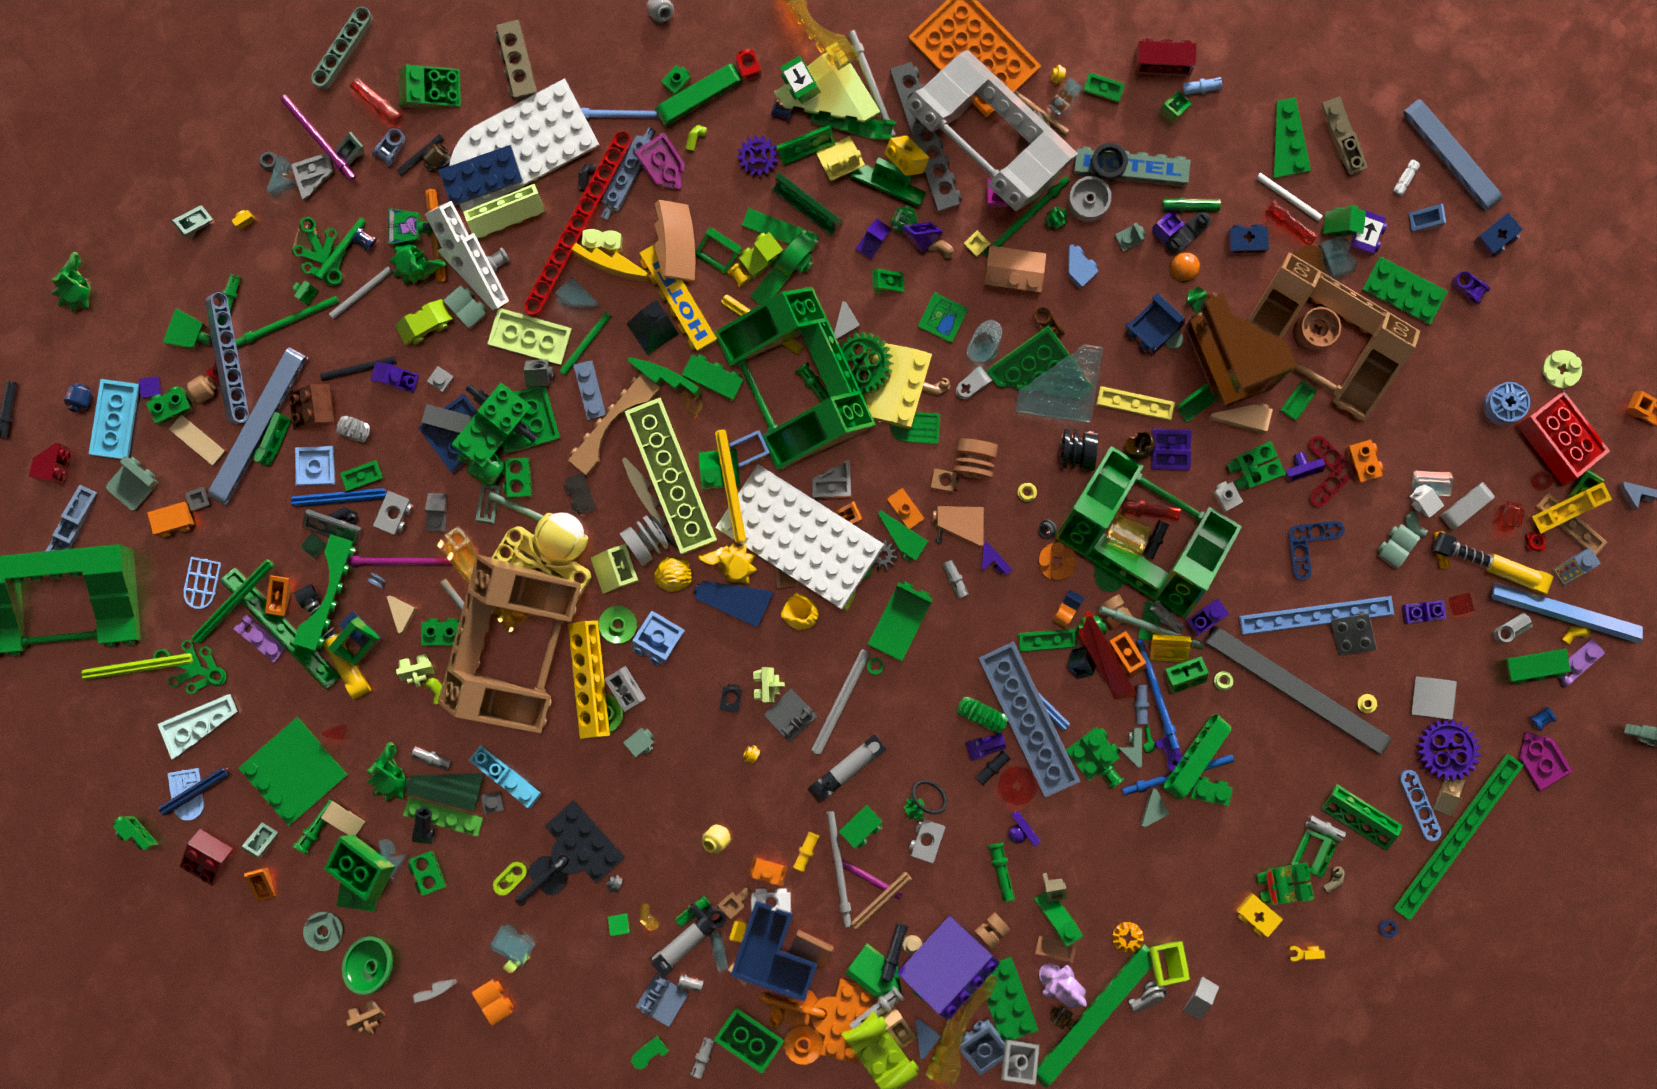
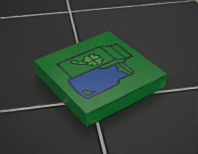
(942, 317)

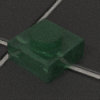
(313, 545)

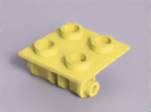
(840, 158)

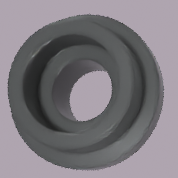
(268, 155)
(1045, 532)
(614, 883)

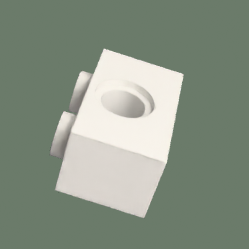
(781, 895)

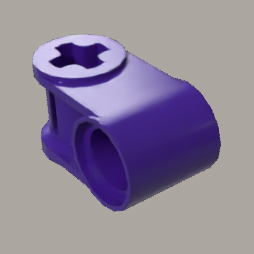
(1471, 288)

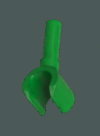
(1149, 746)

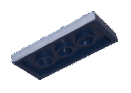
(481, 175)

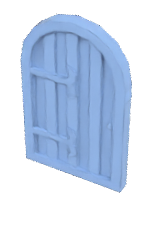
(180, 782)

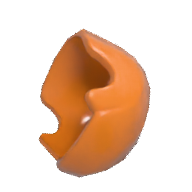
(1184, 267)

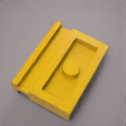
(1170, 648)

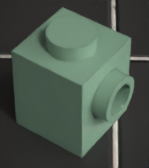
(640, 742)

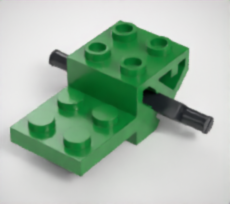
(492, 424)

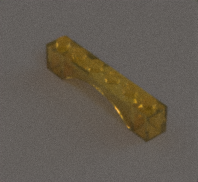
(835, 46)
(461, 554)
(946, 1059)

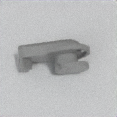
(1152, 996)

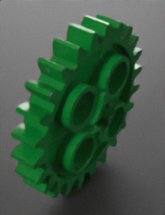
(877, 371)

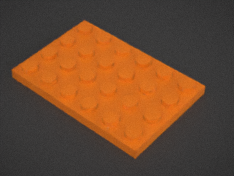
(969, 26)

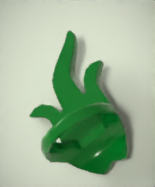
(1196, 298)

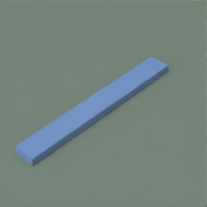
(1567, 612)
(1313, 615)

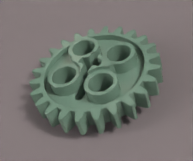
(1643, 733)

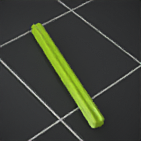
(137, 666)

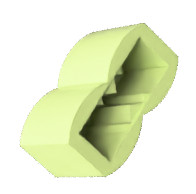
(607, 241)

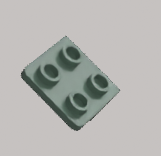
(132, 483)

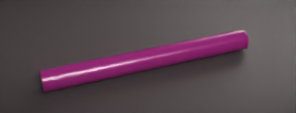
(867, 877)

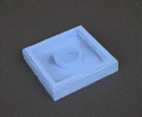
(315, 466)

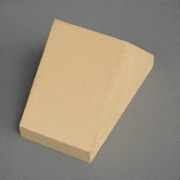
(401, 613)

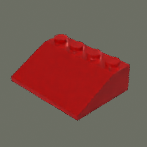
(1563, 438)

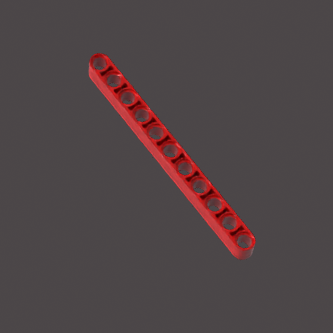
(577, 233)

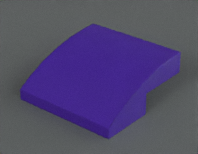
(1172, 449)

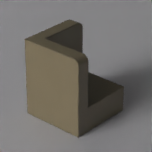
(1054, 889)

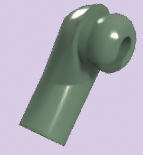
(1413, 524)

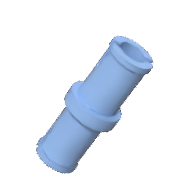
(1202, 86)

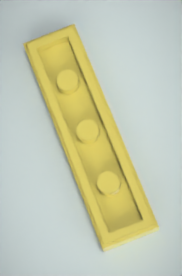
(1135, 403)

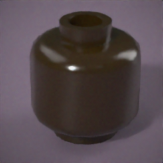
(436, 157)

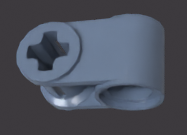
(388, 147)

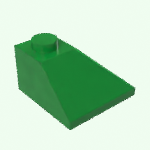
(711, 469)

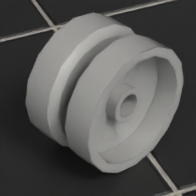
(1092, 188)

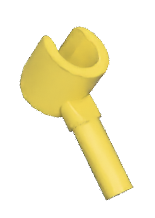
(510, 967)

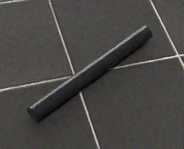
(356, 368)

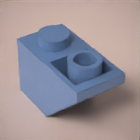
(1079, 267)

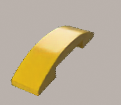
(1572, 507)

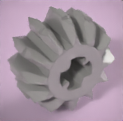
(353, 429)

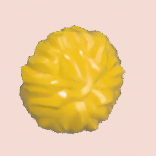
(673, 574)
(800, 612)

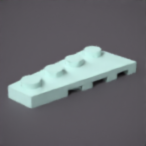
(192, 726)

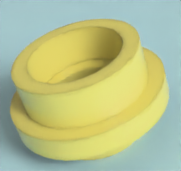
(1029, 486)
(1362, 707)

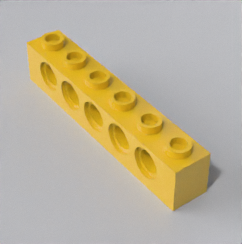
(588, 679)

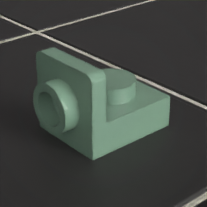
(1130, 237)

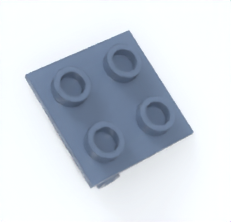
(662, 1000)

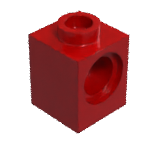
(748, 72)

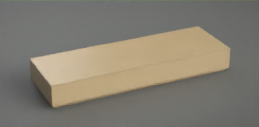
(197, 440)

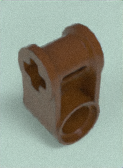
(1051, 321)

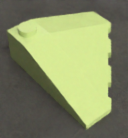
(840, 93)

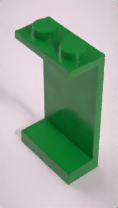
(900, 621)

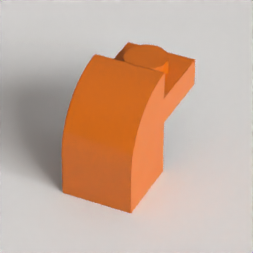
(1643, 406)

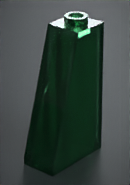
(448, 789)

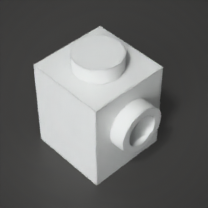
(1227, 496)
(1426, 501)

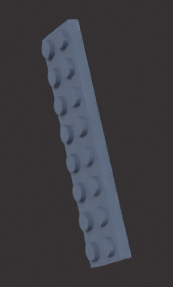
(1029, 719)

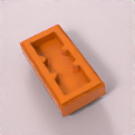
(905, 508)

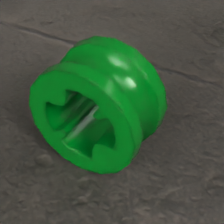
(875, 672)

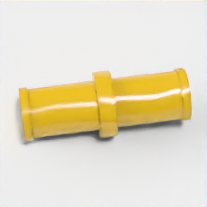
(806, 851)

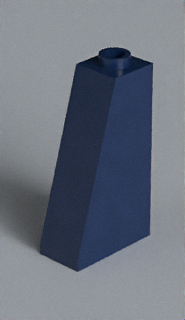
(737, 601)

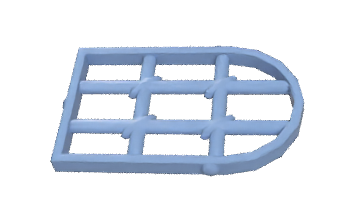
(196, 576)

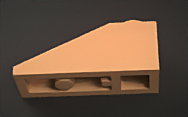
(1248, 417)

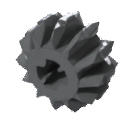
(888, 558)

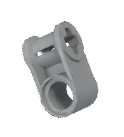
(974, 381)

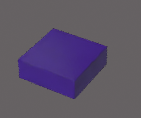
(149, 387)

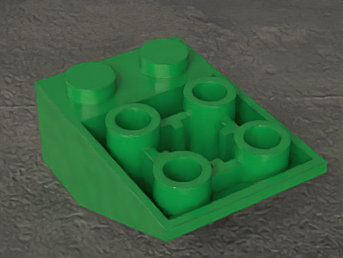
(428, 87)

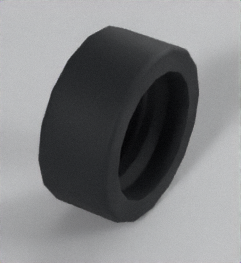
(1123, 159)

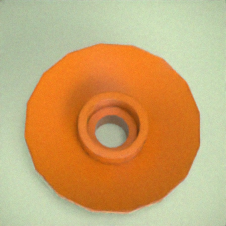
(796, 1051)

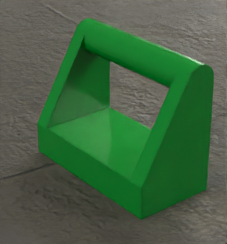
(722, 241)
(355, 625)
(1323, 857)

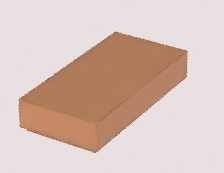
(1053, 949)

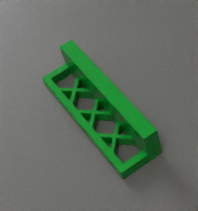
(1364, 815)

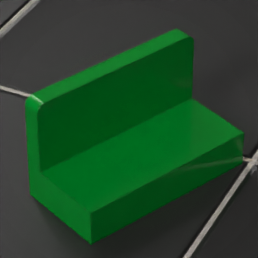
(1195, 403)

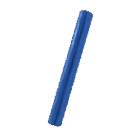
(338, 497)

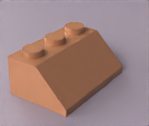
(1015, 269)

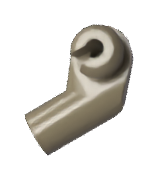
(1336, 881)

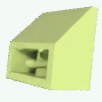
(614, 569)

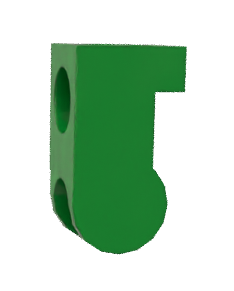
(647, 1052)

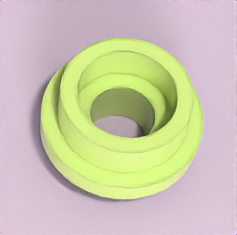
(1229, 678)

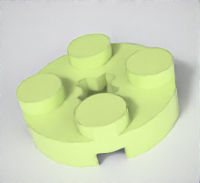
(1552, 373)

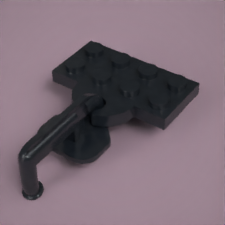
(581, 843)

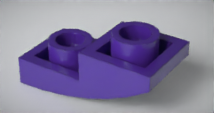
(1424, 612)

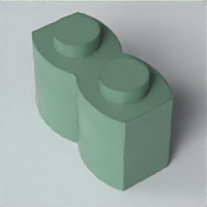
(464, 306)
(1398, 546)

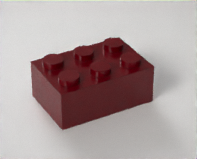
(1165, 57)

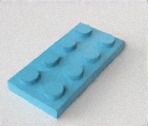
(114, 419)

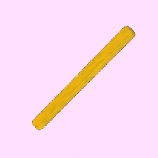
(730, 486)

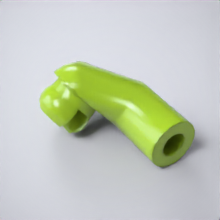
(693, 135)
(435, 686)

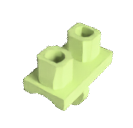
(416, 672)
(770, 684)

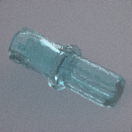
(718, 951)

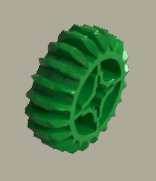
(982, 715)

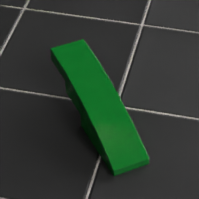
(660, 374)

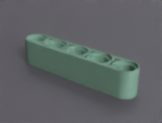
(342, 57)

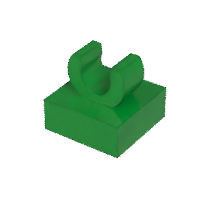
(305, 292)

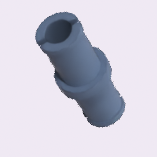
(1141, 704)

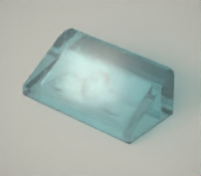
(1439, 481)

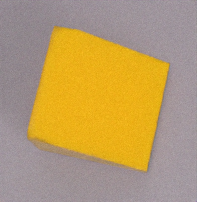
(738, 931)

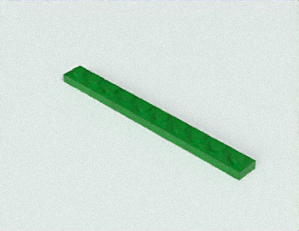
(1458, 837)

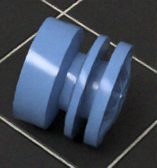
(1498, 410)

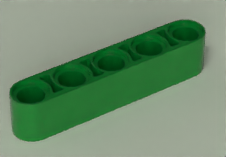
(698, 94)
(1197, 757)

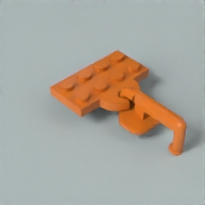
(841, 1010)

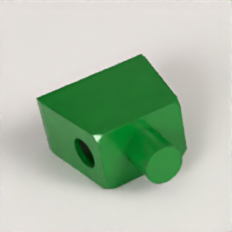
(186, 332)

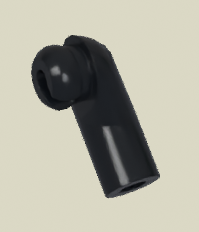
(583, 175)
(345, 514)

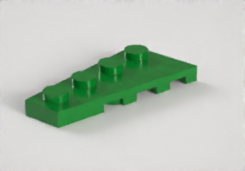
(1290, 145)

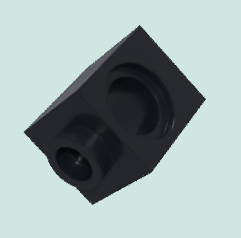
(731, 707)

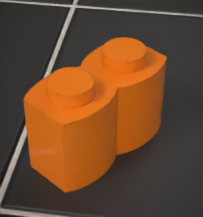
(493, 1002)

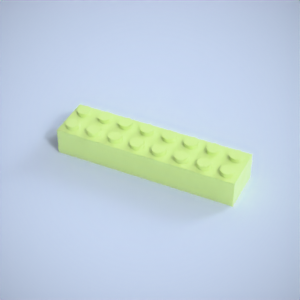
(671, 476)

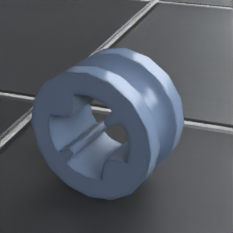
(376, 580)

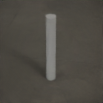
(452, 593)

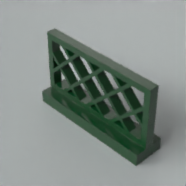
(806, 205)

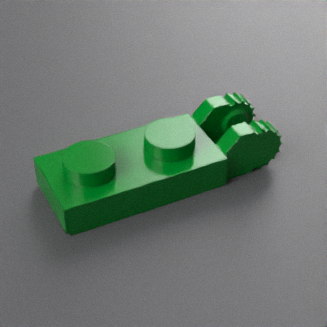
(272, 439)

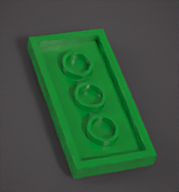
(1404, 290)
(1009, 1004)

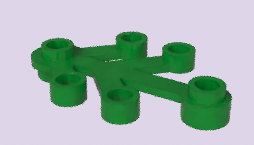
(320, 254)
(195, 669)

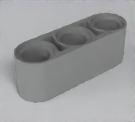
(1467, 506)

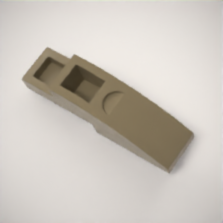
(1343, 135)

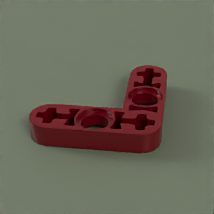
(1335, 468)

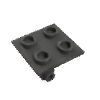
(1354, 634)
(790, 715)

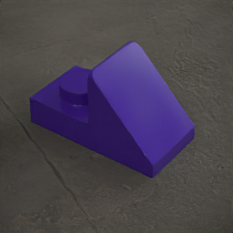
(1167, 226)
(873, 239)
(990, 555)

